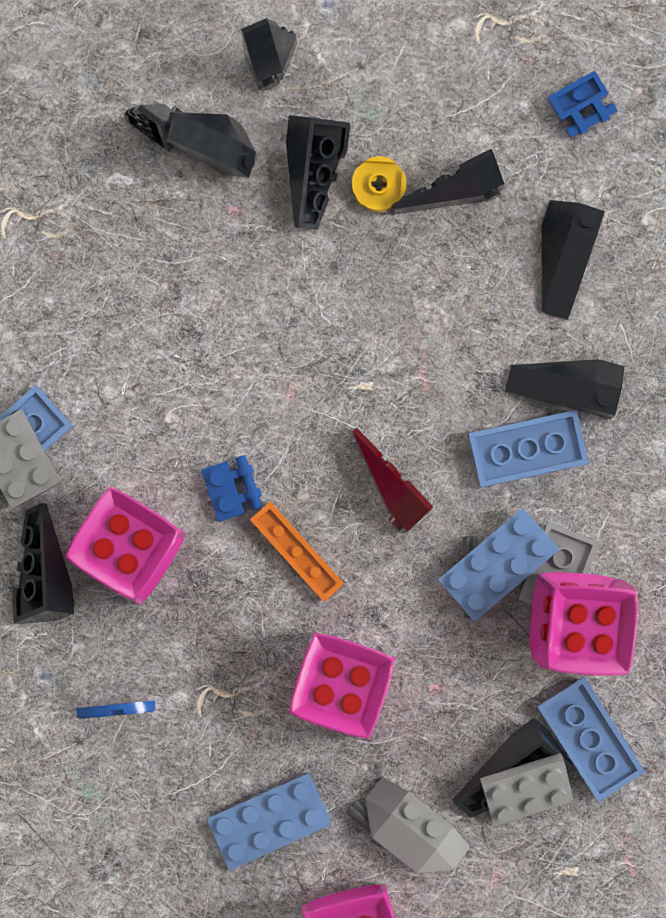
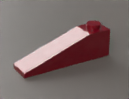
(399, 496)

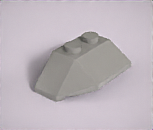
(412, 830)

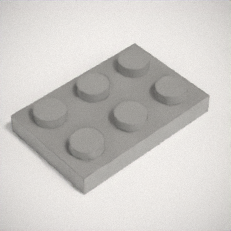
(23, 462)
(574, 556)
(527, 789)

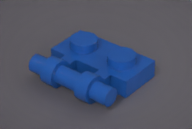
(577, 97)
(223, 491)

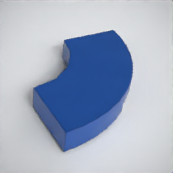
(115, 709)

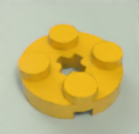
(369, 172)

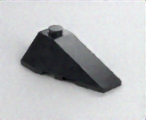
(268, 51)
(151, 121)
(213, 140)
(313, 157)
(474, 181)
(567, 243)
(577, 385)
(44, 582)
(523, 746)

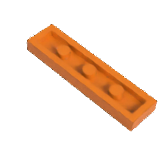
(297, 551)

